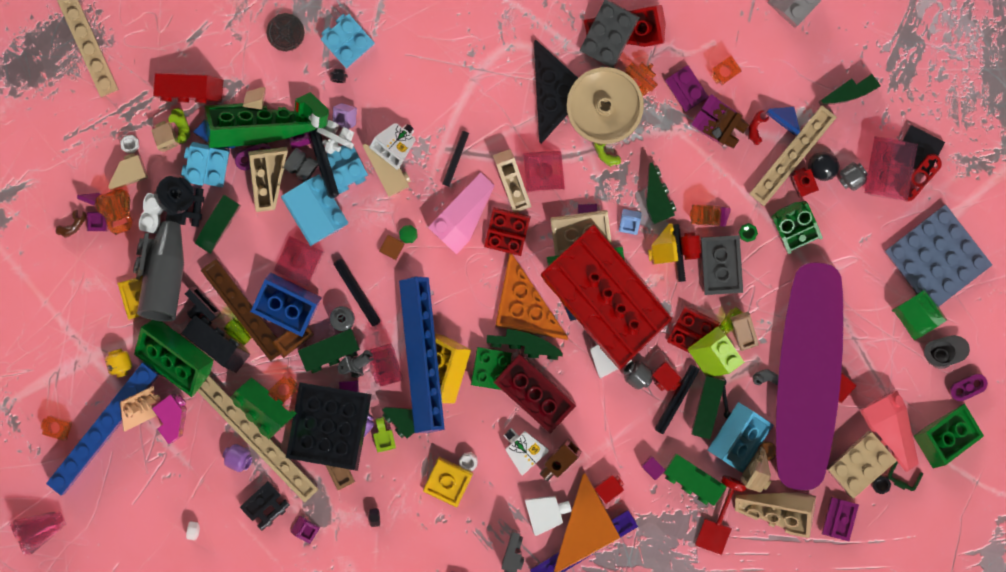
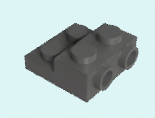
(513, 558)

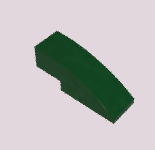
(851, 91)
(217, 224)
(707, 407)

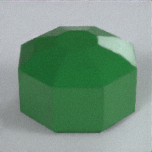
(748, 232)
(408, 234)

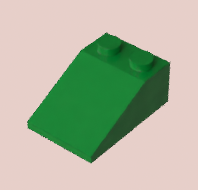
(948, 436)

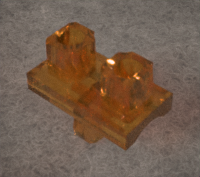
(647, 83)

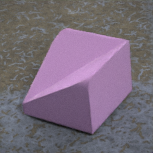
(344, 115)

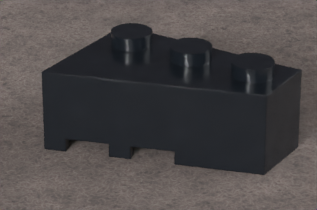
(215, 343)

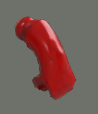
(753, 133)

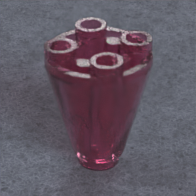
(36, 530)

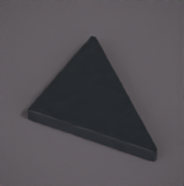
(552, 90)

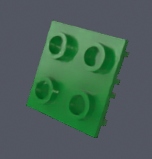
(488, 367)

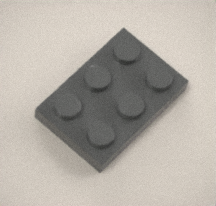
(609, 33)
(722, 265)

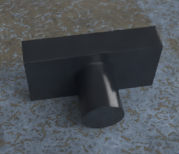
(201, 305)

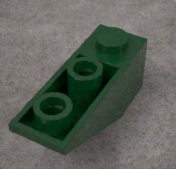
(657, 202)

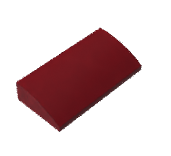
(535, 393)

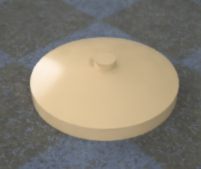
(605, 105)

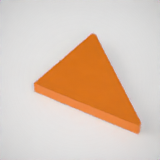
(523, 307)
(587, 528)

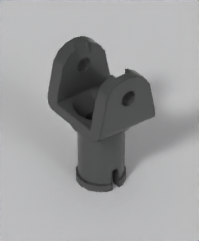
(354, 364)

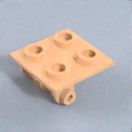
(138, 408)

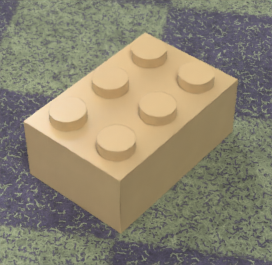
(861, 464)

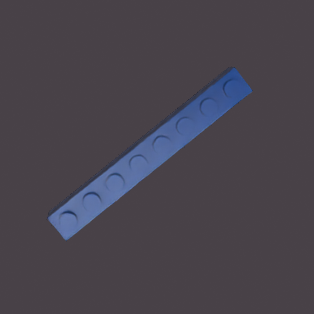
(421, 355)
(100, 431)

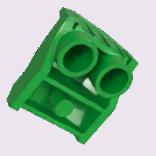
(796, 225)
(920, 315)

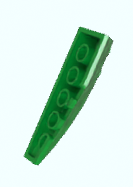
(243, 126)

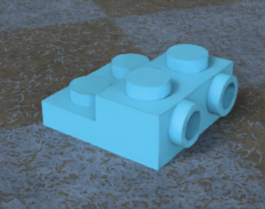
(346, 40)
(205, 165)
(346, 168)

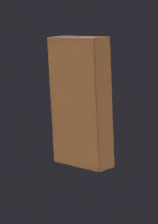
(744, 331)

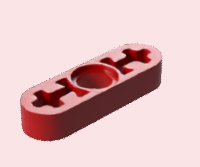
(934, 170)

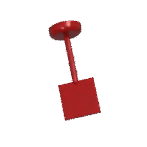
(713, 534)

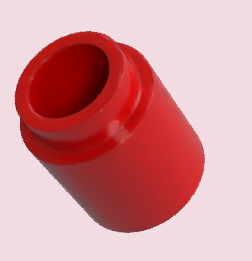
(691, 246)

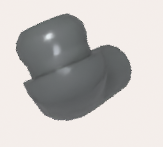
(764, 376)

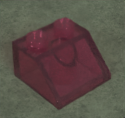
(543, 171)
(299, 261)
(386, 365)

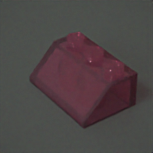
(890, 168)

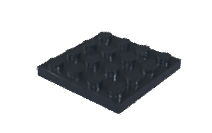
(328, 426)

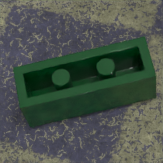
(329, 351)

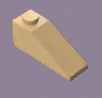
(391, 178)
(512, 180)

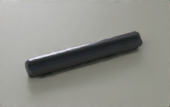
(323, 163)
(357, 292)
(677, 399)

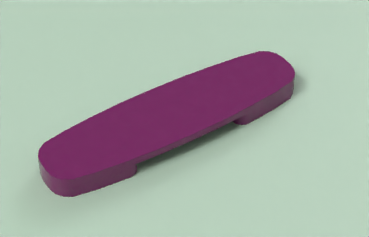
(809, 376)

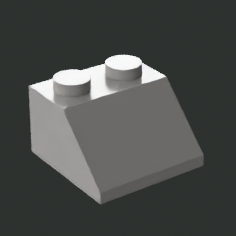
(794, 10)

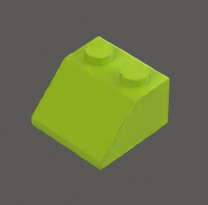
(715, 354)

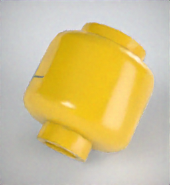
(118, 363)

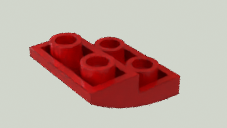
(507, 231)
(691, 328)

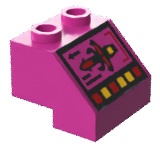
(172, 415)

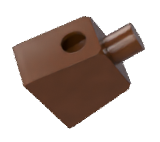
(565, 455)

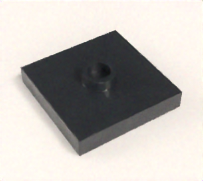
(926, 145)

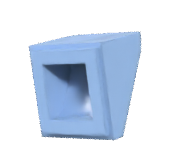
(630, 221)

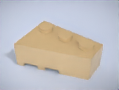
(266, 176)

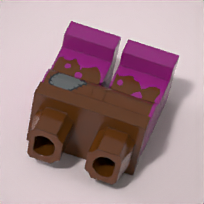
(725, 122)

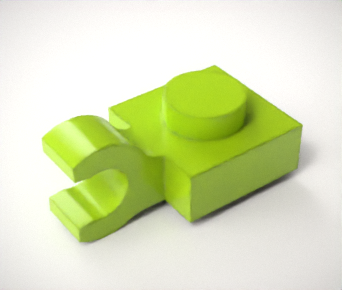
(383, 438)

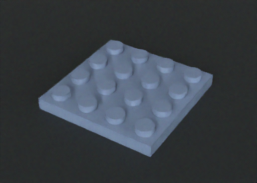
(938, 256)

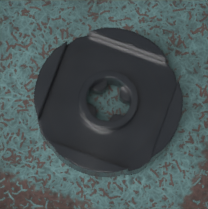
(167, 202)

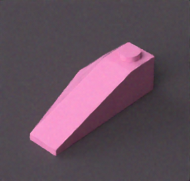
(460, 218)

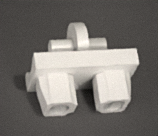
(332, 144)

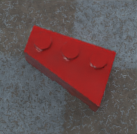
(188, 87)

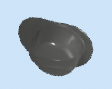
(946, 351)

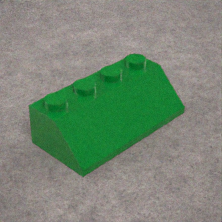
(173, 356)

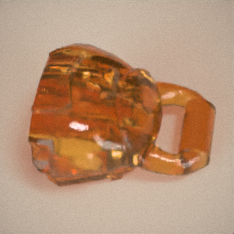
(114, 207)

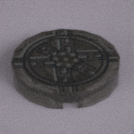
(285, 32)

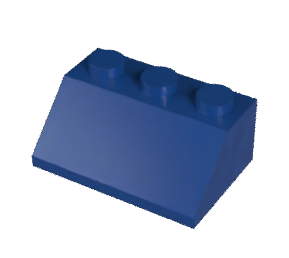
(286, 304)

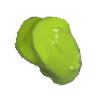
(178, 117)
(608, 159)

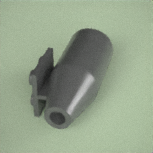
(162, 271)

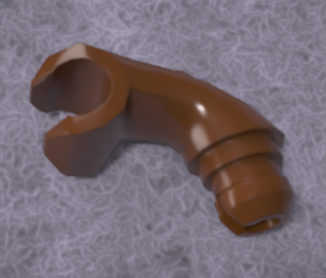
(67, 231)

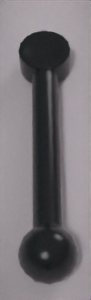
(727, 413)

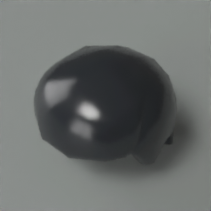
(824, 166)

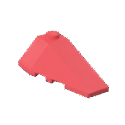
(891, 421)

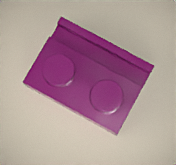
(686, 88)
(840, 519)

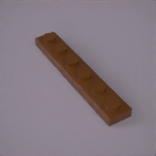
(241, 308)

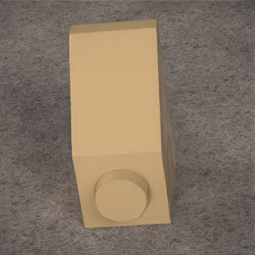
(165, 136)
(128, 172)

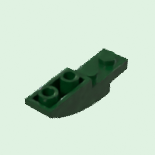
(533, 344)

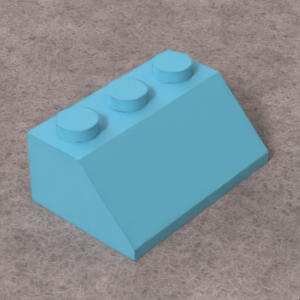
(314, 211)
(740, 437)

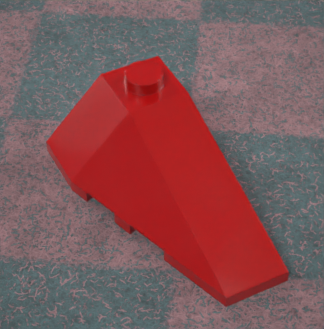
(649, 28)

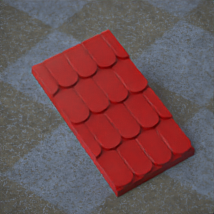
(606, 297)

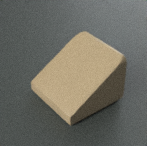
(255, 98)

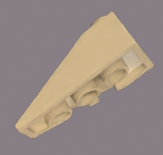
(757, 472)
(787, 510)

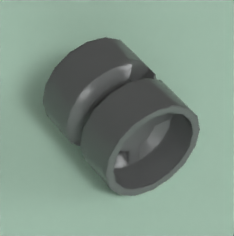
(300, 165)

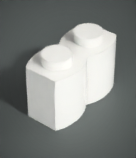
(150, 219)

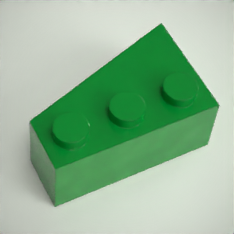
(261, 408)
(694, 480)

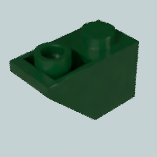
(402, 420)

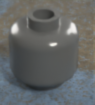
(853, 176)
(349, 318)
(638, 375)

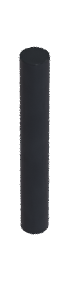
(455, 159)
(680, 263)

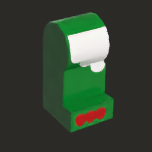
(312, 109)

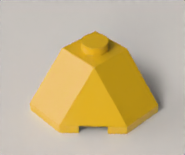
(664, 247)

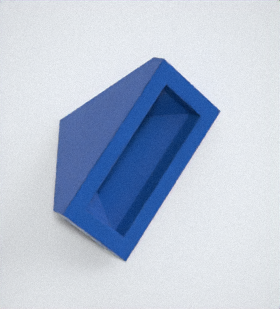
(785, 117)

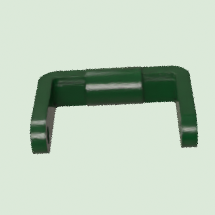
(901, 484)

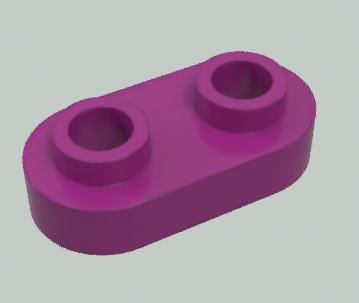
(244, 153)
(968, 387)

